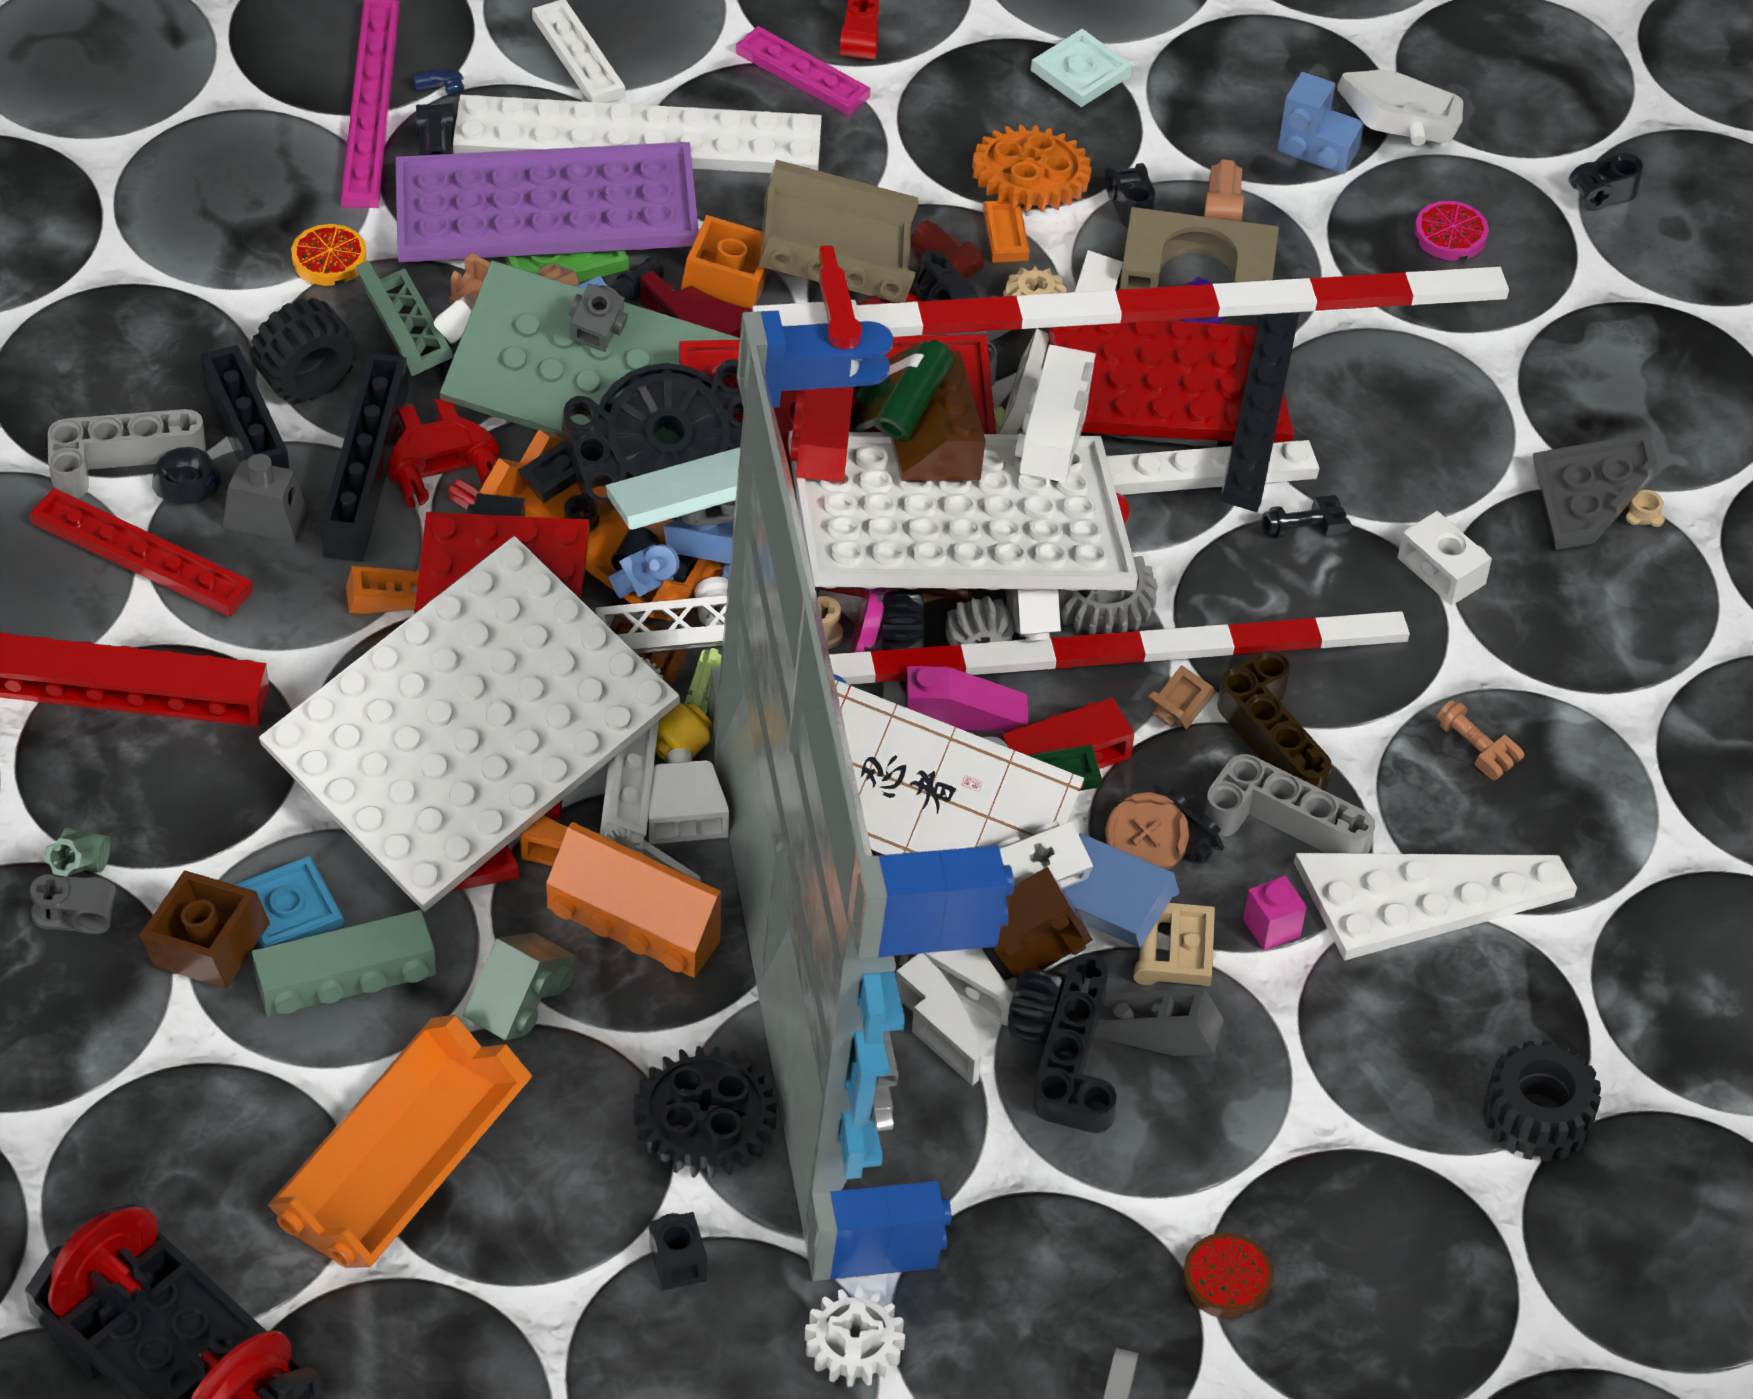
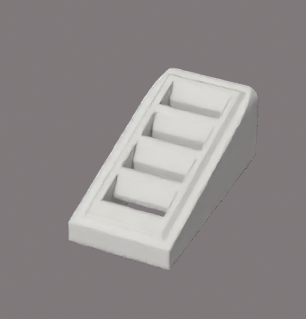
(454, 319)

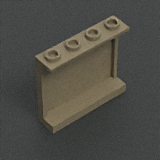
(858, 219)

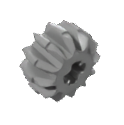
(979, 622)

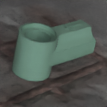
(77, 852)

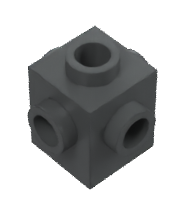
(597, 316)

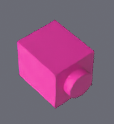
(1274, 913)

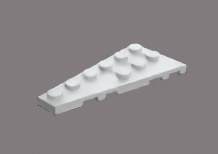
(1404, 898)

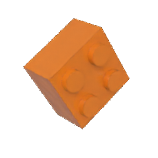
(726, 262)

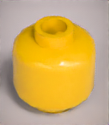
(683, 728)

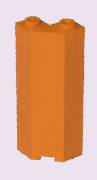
(605, 539)
(398, 1143)

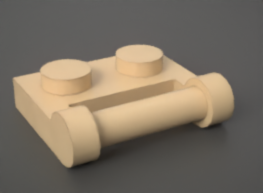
(1189, 948)

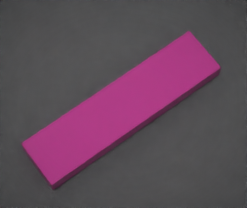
(803, 70)

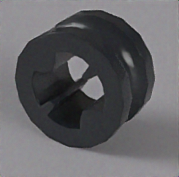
(575, 505)

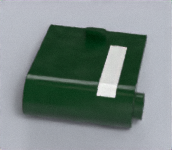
(905, 394)

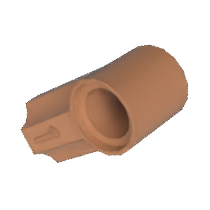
(1224, 193)

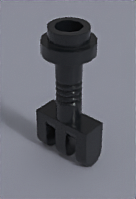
(1325, 512)

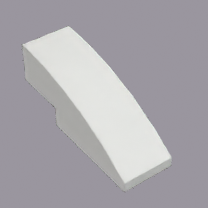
(939, 1016)

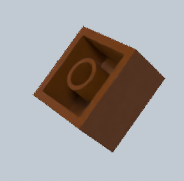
(205, 929)

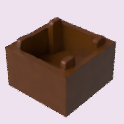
(1040, 925)

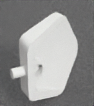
(1402, 105)

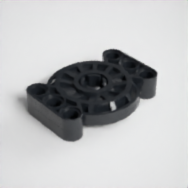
(625, 425)

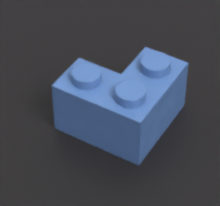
(1314, 130)

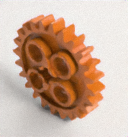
(1031, 168)

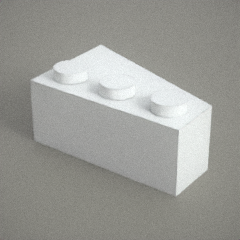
(1056, 414)

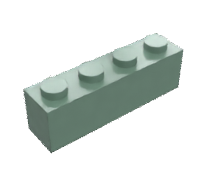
(344, 963)

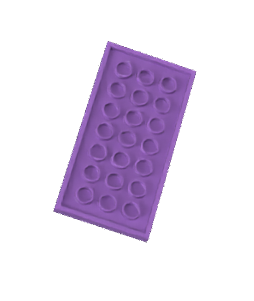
(545, 201)

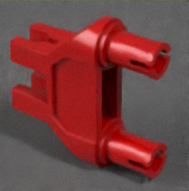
(438, 449)

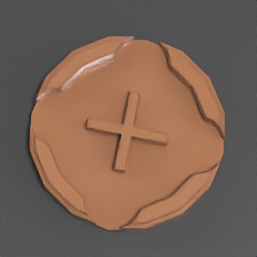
(1149, 829)

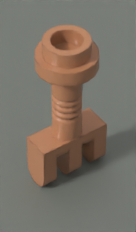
(1494, 756)

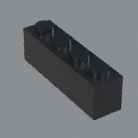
(241, 407)

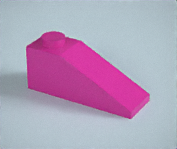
(964, 699)

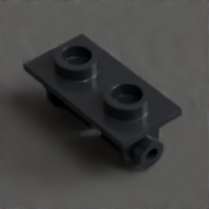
(1202, 830)

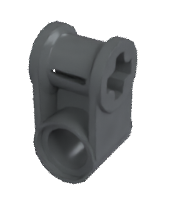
(76, 904)

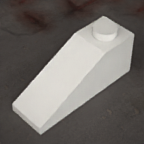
(973, 980)

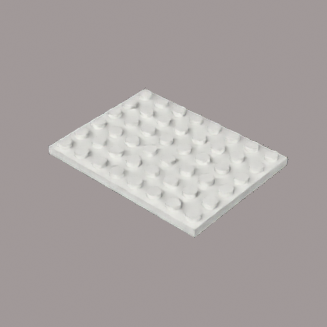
(965, 533)
(469, 722)

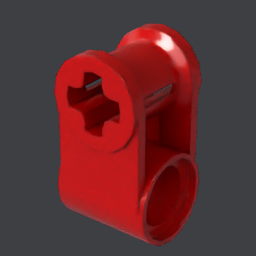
(860, 30)

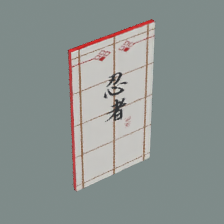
(943, 786)

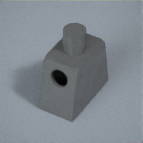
(265, 500)

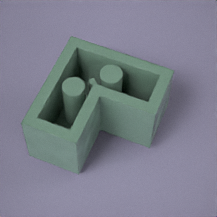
(514, 981)

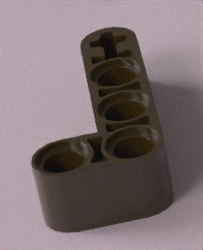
(1252, 706)

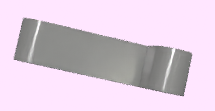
(116, 442)
(1288, 804)

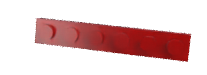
(141, 552)

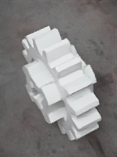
(833, 1332)

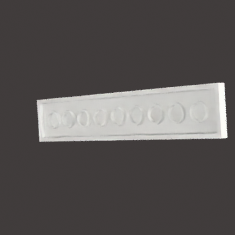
(716, 136)

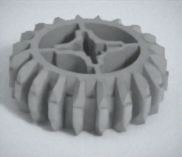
(1111, 611)

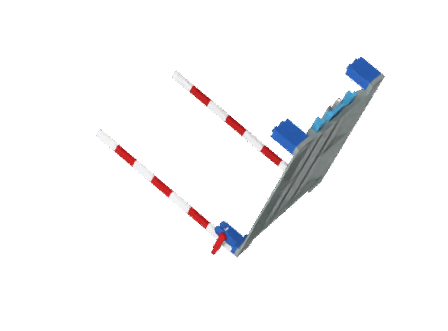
(811, 894)

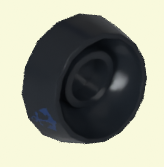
(185, 476)

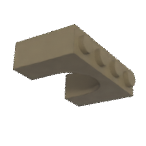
(1161, 235)

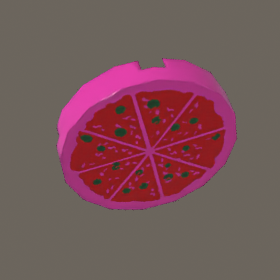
(1451, 230)
(868, 620)

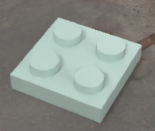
(1081, 67)

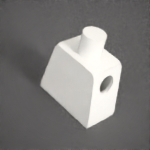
(686, 801)

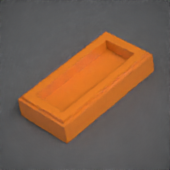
(1005, 232)

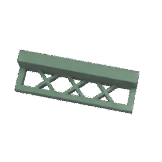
(399, 324)

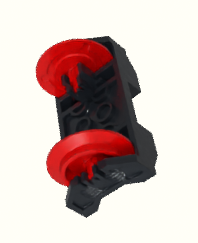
(156, 1319)

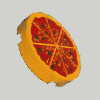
(328, 254)

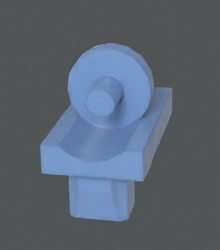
(645, 570)

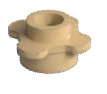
(1646, 509)

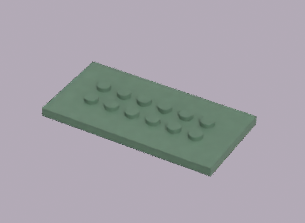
(526, 368)

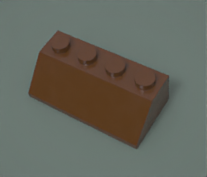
(948, 436)

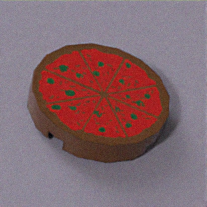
(1228, 1275)

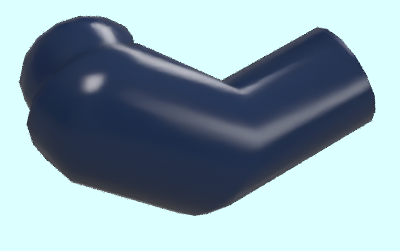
(439, 77)

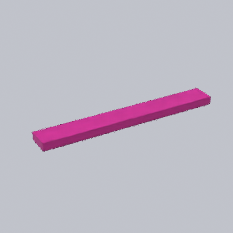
(370, 104)

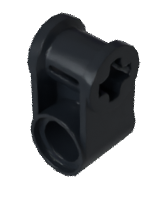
(1610, 180)
(1129, 189)
(940, 280)

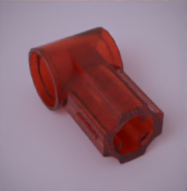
(964, 256)

